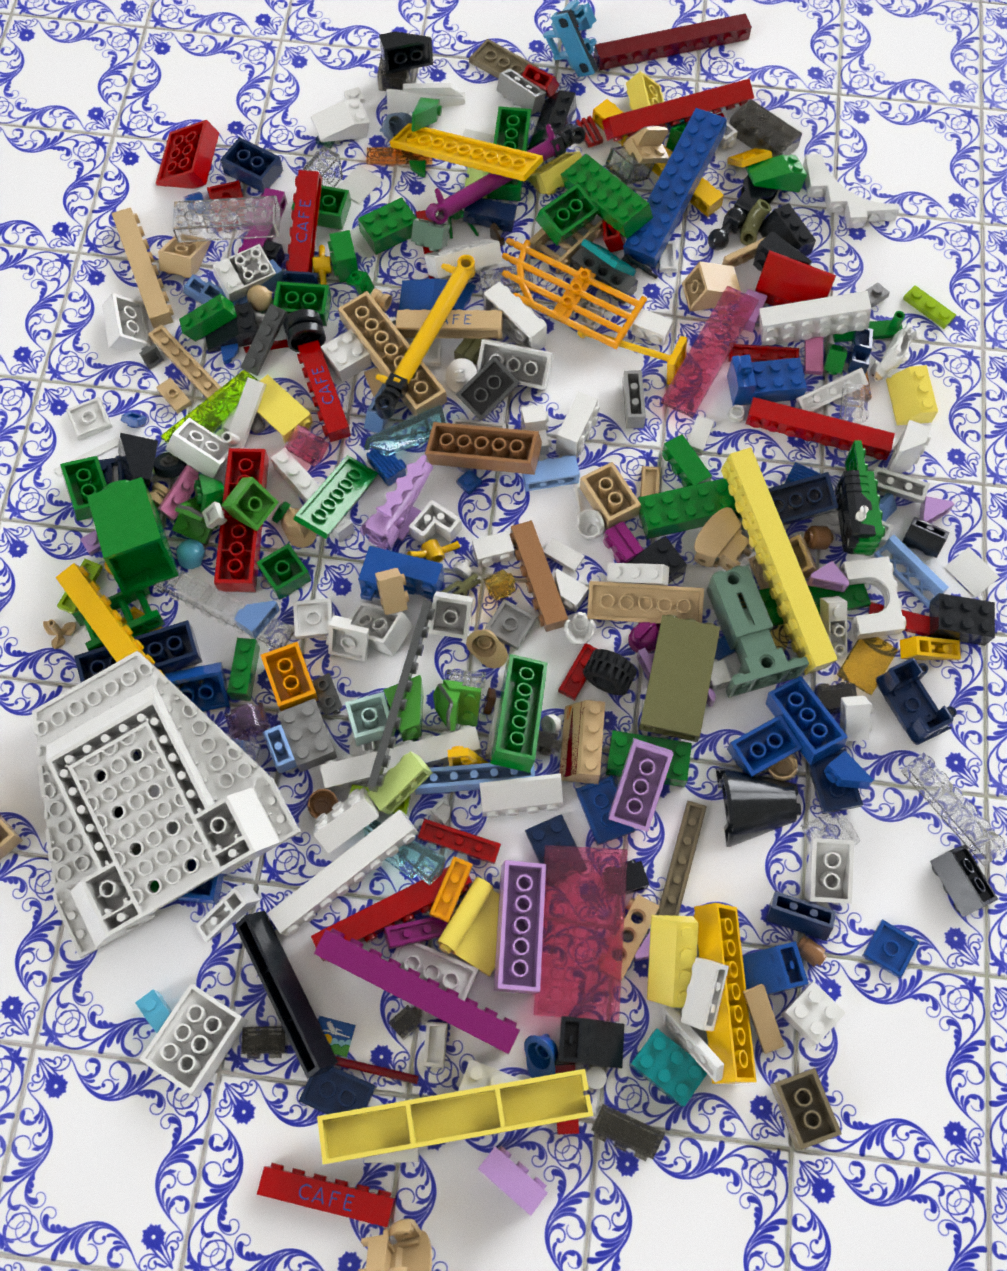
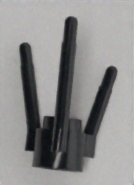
(634, 263)

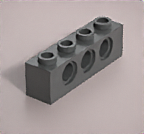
(604, 272)

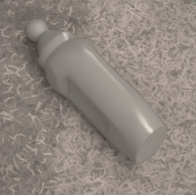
(258, 425)

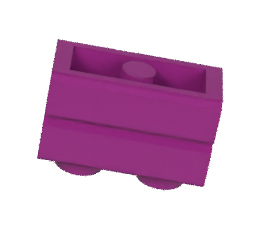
(622, 543)

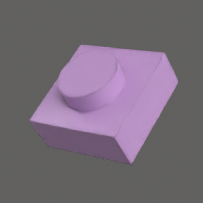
(91, 542)

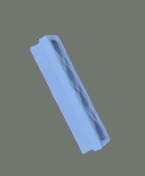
(916, 567)

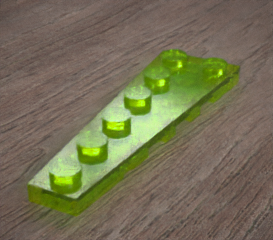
(215, 408)

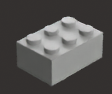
(307, 735)

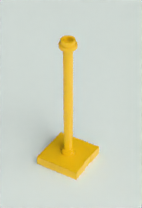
(673, 361)

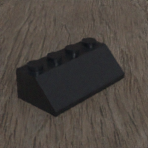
(557, 112)

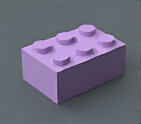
(513, 1179)

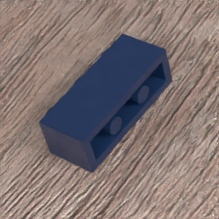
(487, 211)
(801, 915)

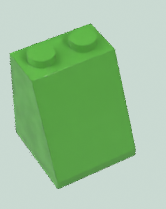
(413, 715)

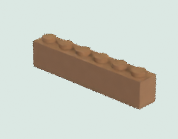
(539, 576)

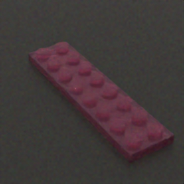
(709, 351)

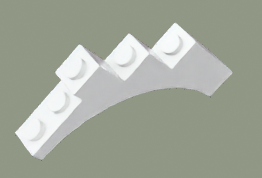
(839, 199)

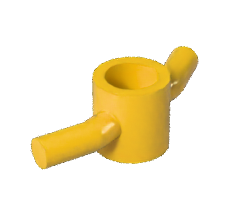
(322, 265)
(433, 551)

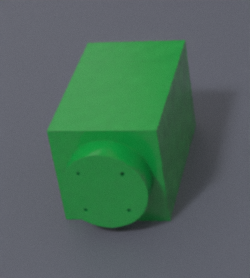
(131, 535)

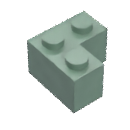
(430, 234)

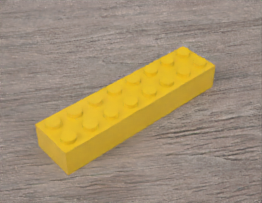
(731, 1037)

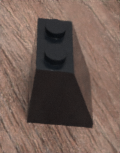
(137, 457)

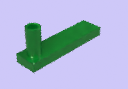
(881, 329)

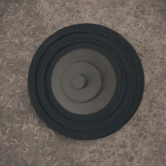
(168, 465)

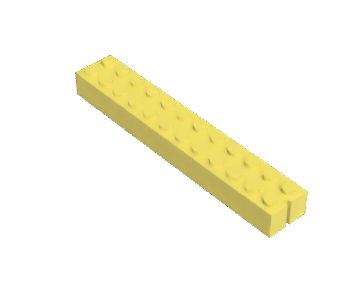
(778, 560)
(453, 1116)

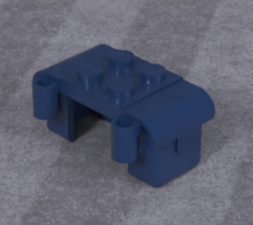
(912, 702)

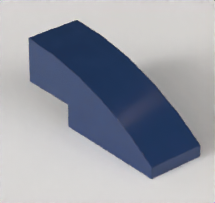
(860, 350)

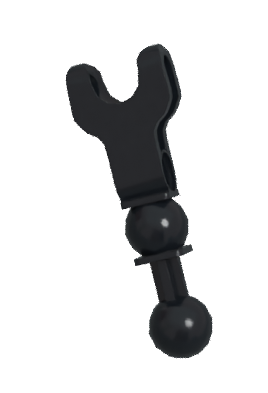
(736, 216)

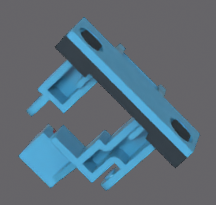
(566, 27)

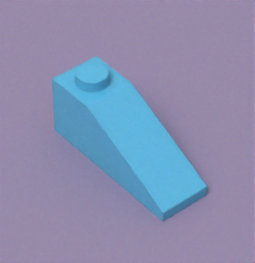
(154, 1009)

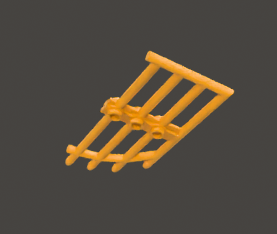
(574, 292)

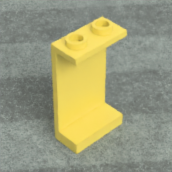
(282, 409)

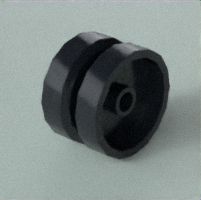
(303, 327)

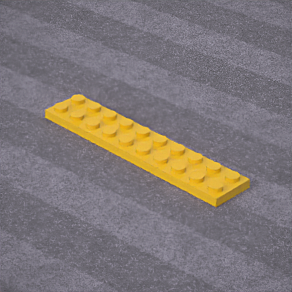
(467, 152)

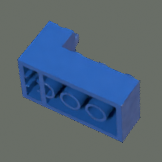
(765, 380)
(421, 575)

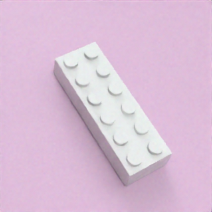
(814, 318)

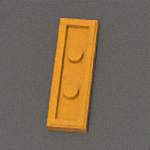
(451, 889)

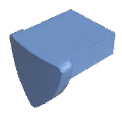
(887, 505)

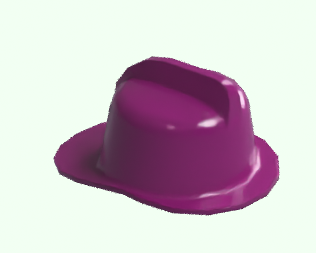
(644, 636)

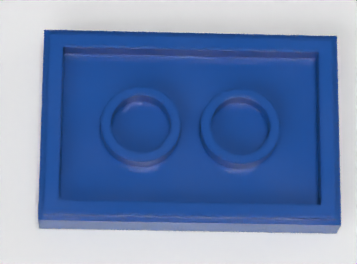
(596, 805)

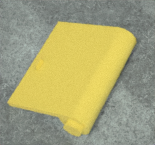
(473, 928)

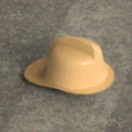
(295, 532)
(487, 648)

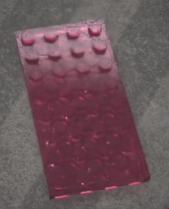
(582, 933)

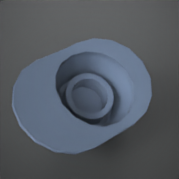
(394, 124)

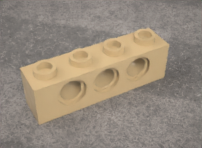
(645, 909)

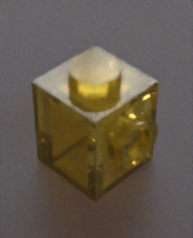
(500, 584)

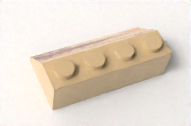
(582, 742)

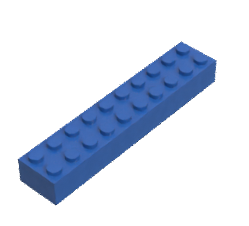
(677, 186)

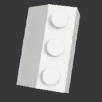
(125, 323)
(909, 447)
(199, 448)

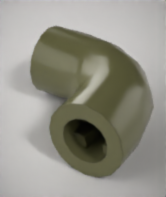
(753, 222)

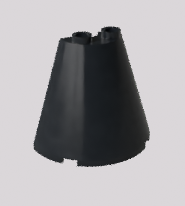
(755, 804)

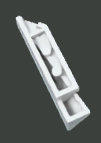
(407, 99)

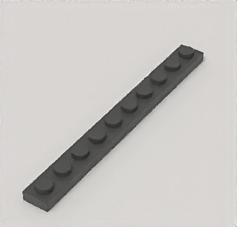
(399, 702)

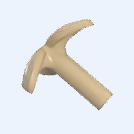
(53, 628)

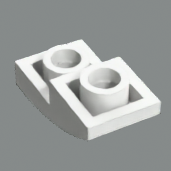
(588, 322)

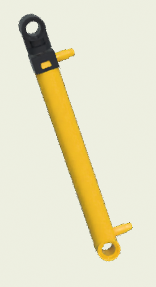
(398, 382)

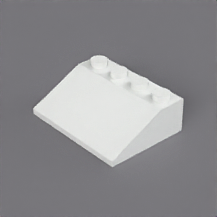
(194, 1040)

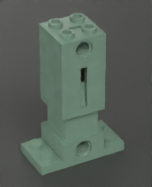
(748, 632)

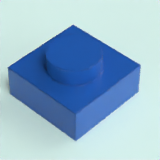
(133, 419)
(469, 482)

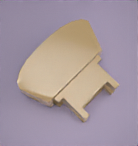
(722, 540)
(410, 1252)

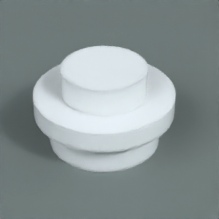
(736, 413)

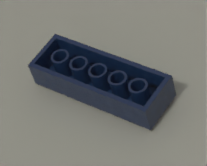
(169, 647)

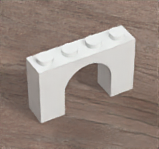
(879, 574)

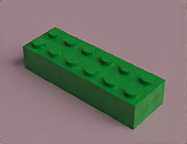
(513, 132)
(616, 201)
(684, 508)
(519, 713)

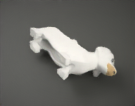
(896, 353)

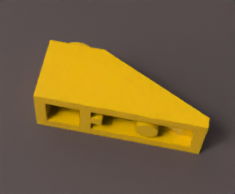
(930, 648)

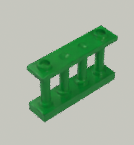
(139, 626)

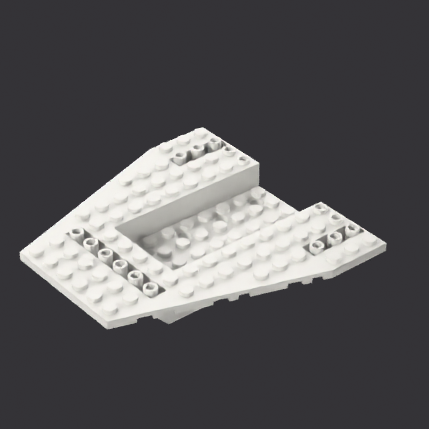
(207, 785)

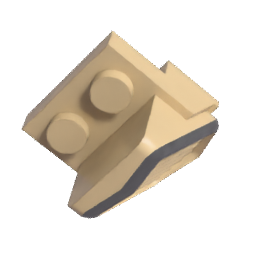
(647, 145)

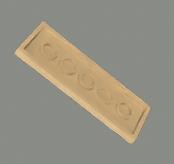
(643, 602)

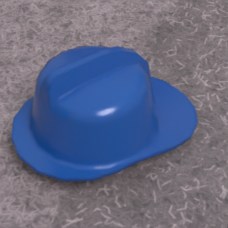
(540, 1055)

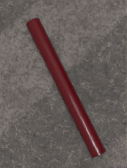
(377, 1070)

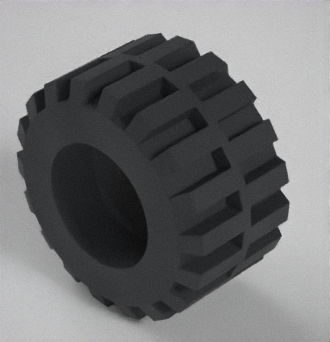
(609, 672)

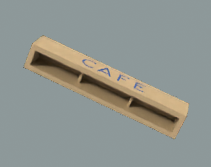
(459, 324)

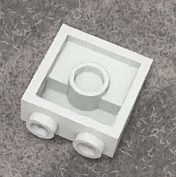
(347, 639)

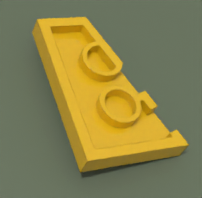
(463, 756)

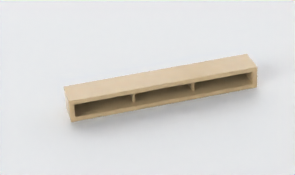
(142, 267)

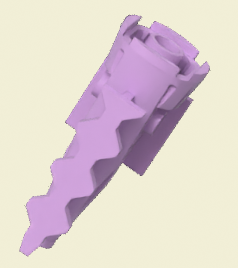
(398, 512)

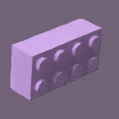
(640, 785)

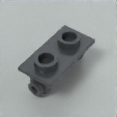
(327, 694)

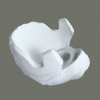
(580, 629)

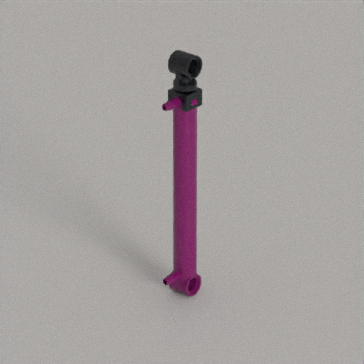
(552, 146)

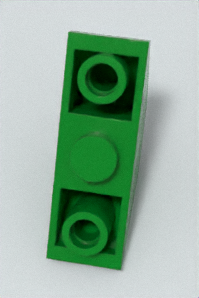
(208, 491)

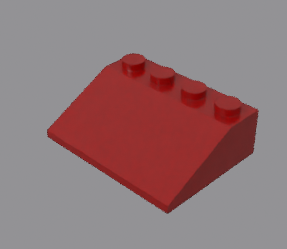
(188, 156)
(792, 281)

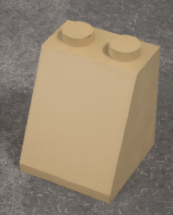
(707, 283)

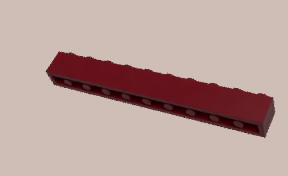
(672, 41)

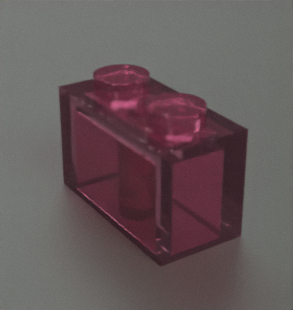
(306, 445)

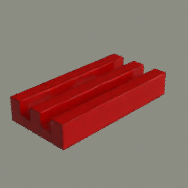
(585, 122)

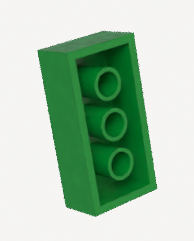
(679, 766)

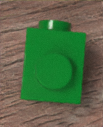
(360, 281)

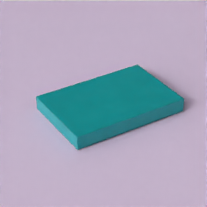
(608, 257)

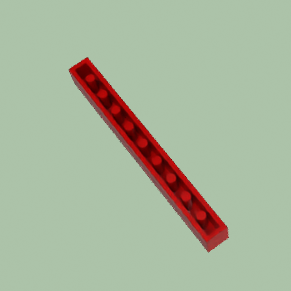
(678, 109)

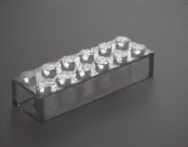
(226, 219)

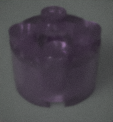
(247, 721)

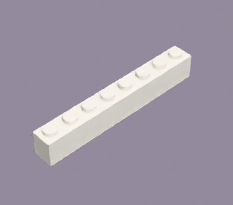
(431, 749)
(343, 873)

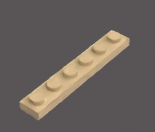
(184, 361)

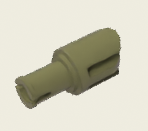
(463, 587)

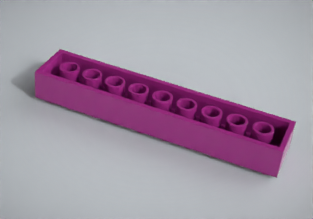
(417, 991)

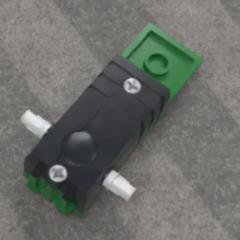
(859, 505)

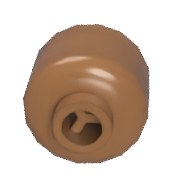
(818, 537)

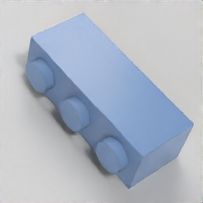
(553, 473)

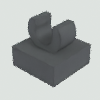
(151, 356)

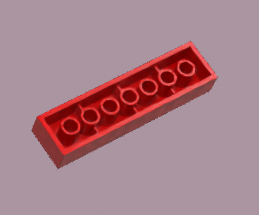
(238, 543)

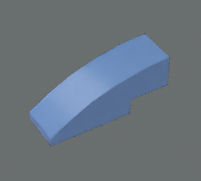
(202, 291)

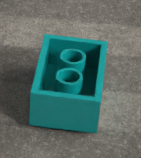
(668, 1068)

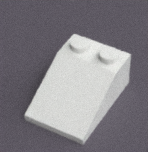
(341, 121)
(385, 631)
(830, 871)

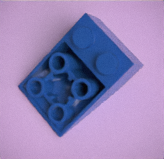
(775, 968)

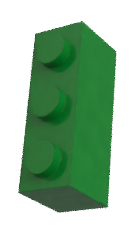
(207, 317)
(685, 462)
(243, 669)

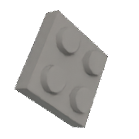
(511, 624)

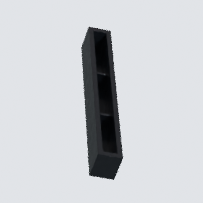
(286, 994)

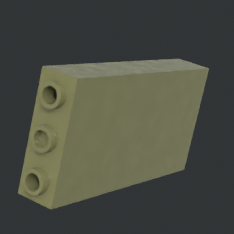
(680, 678)

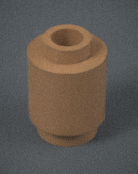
(811, 951)

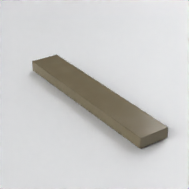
(682, 859)

